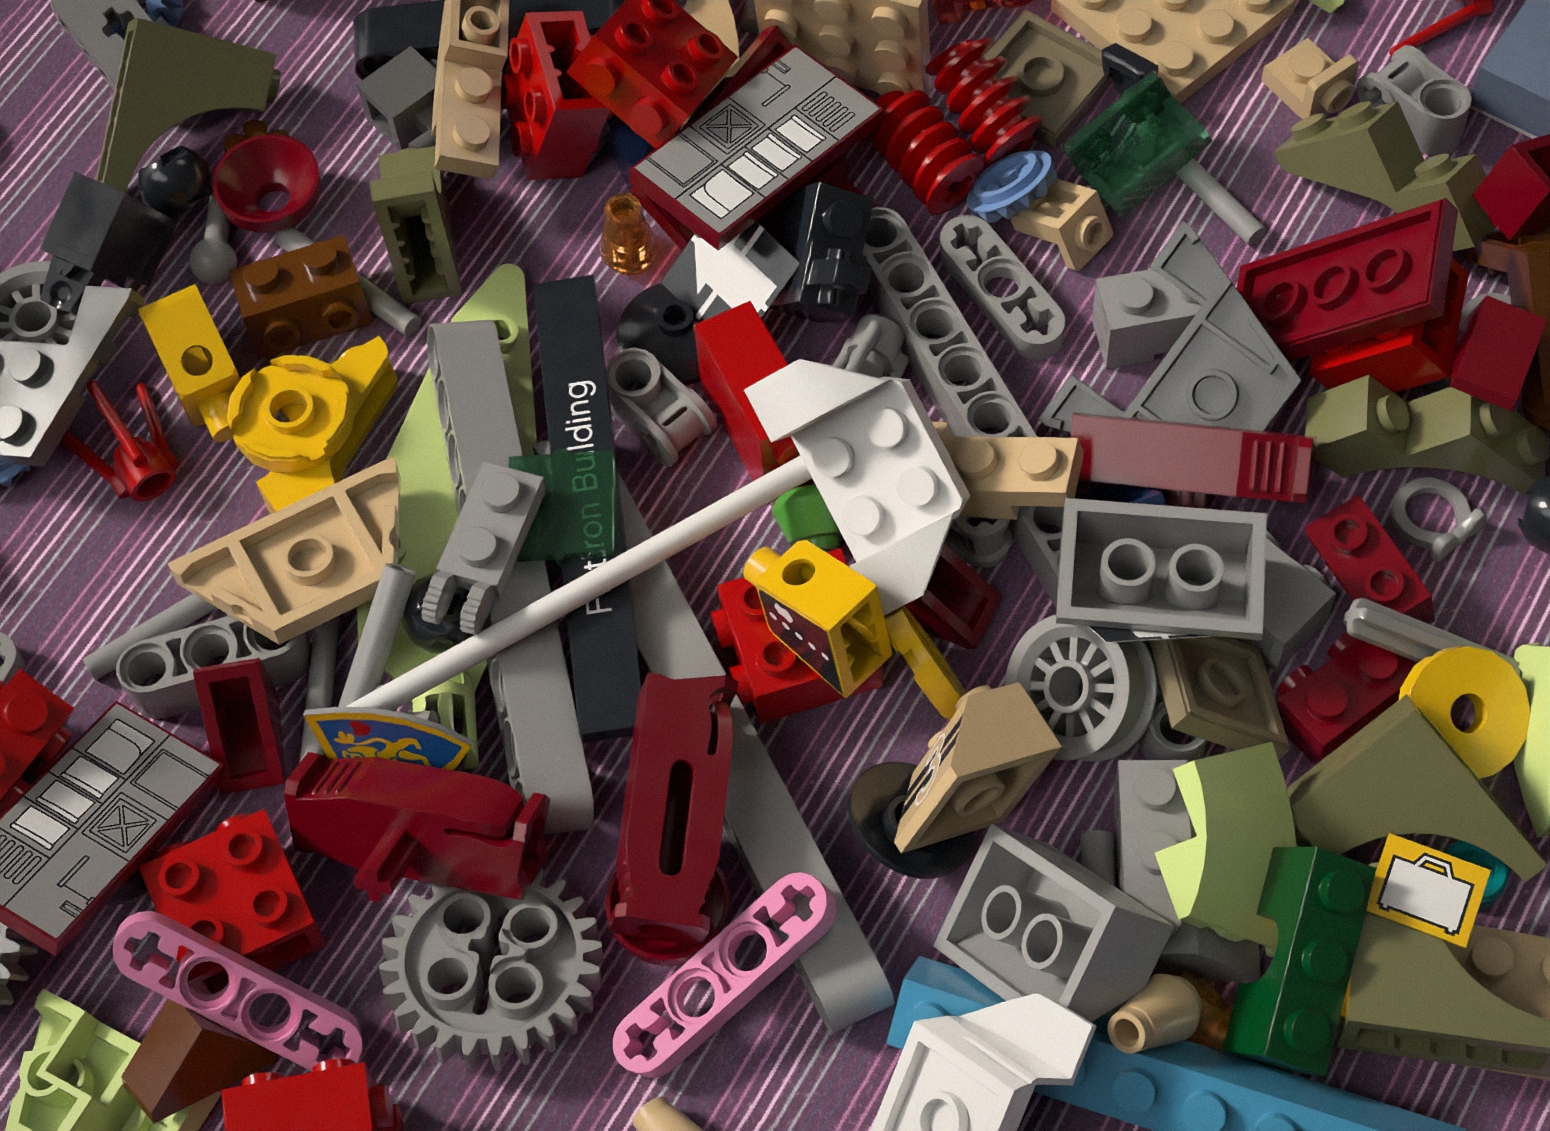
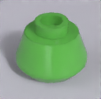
(805, 516)

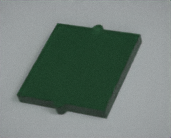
(576, 506)

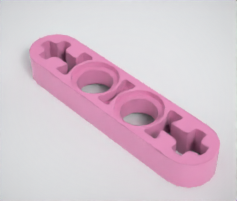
(245, 984)
(731, 985)

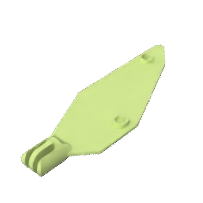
(428, 496)

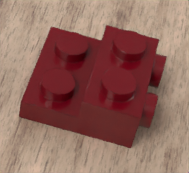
(1341, 696)

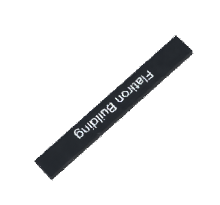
(580, 420)

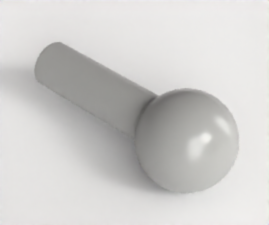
(213, 256)

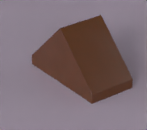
(187, 1061)

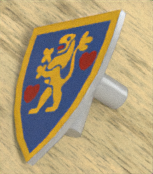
(387, 735)

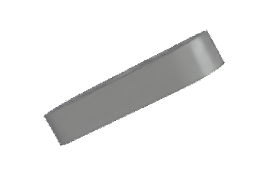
(1002, 312)

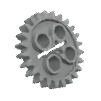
(432, 956)

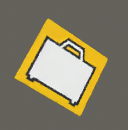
(1427, 890)

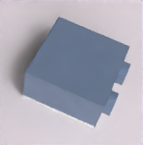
(1516, 74)

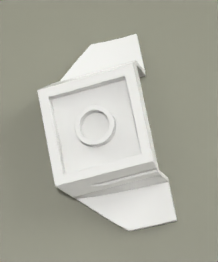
(873, 466)
(983, 1066)

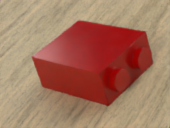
(732, 356)

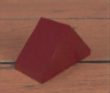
(1495, 351)
(955, 602)
(242, 723)

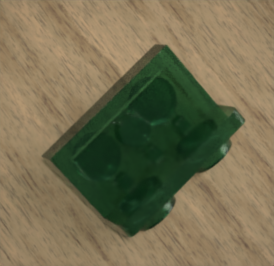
(1136, 144)

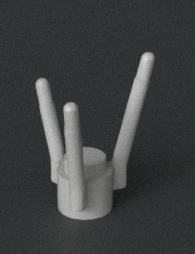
(874, 349)

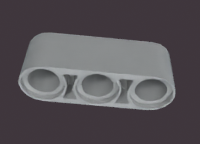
(194, 647)

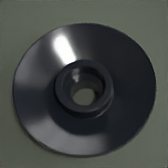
(646, 327)
(875, 814)

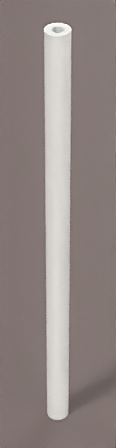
(586, 587)

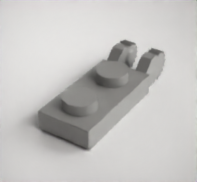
(484, 544)

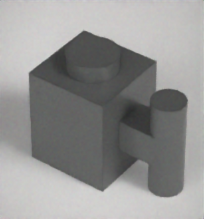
(401, 100)

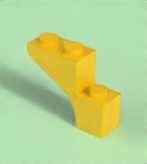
(371, 385)

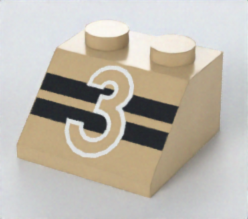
(976, 766)

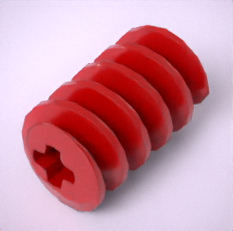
(983, 99)
(925, 150)

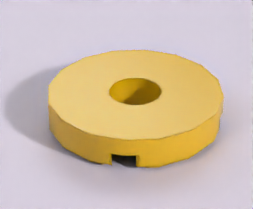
(297, 443)
(925, 660)
(1497, 697)

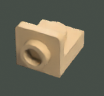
(1311, 80)
(1071, 219)

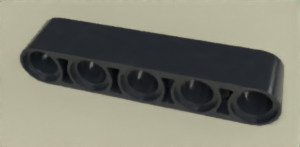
(389, 30)

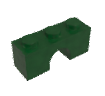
(1296, 1006)

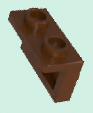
(300, 296)

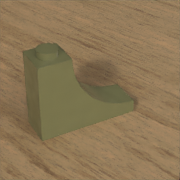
(171, 77)
(417, 224)
(1400, 781)
(1420, 1003)

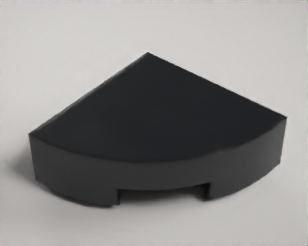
(1125, 66)

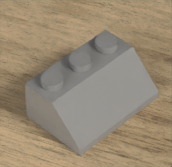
(1162, 568)
(1147, 820)
(1049, 927)

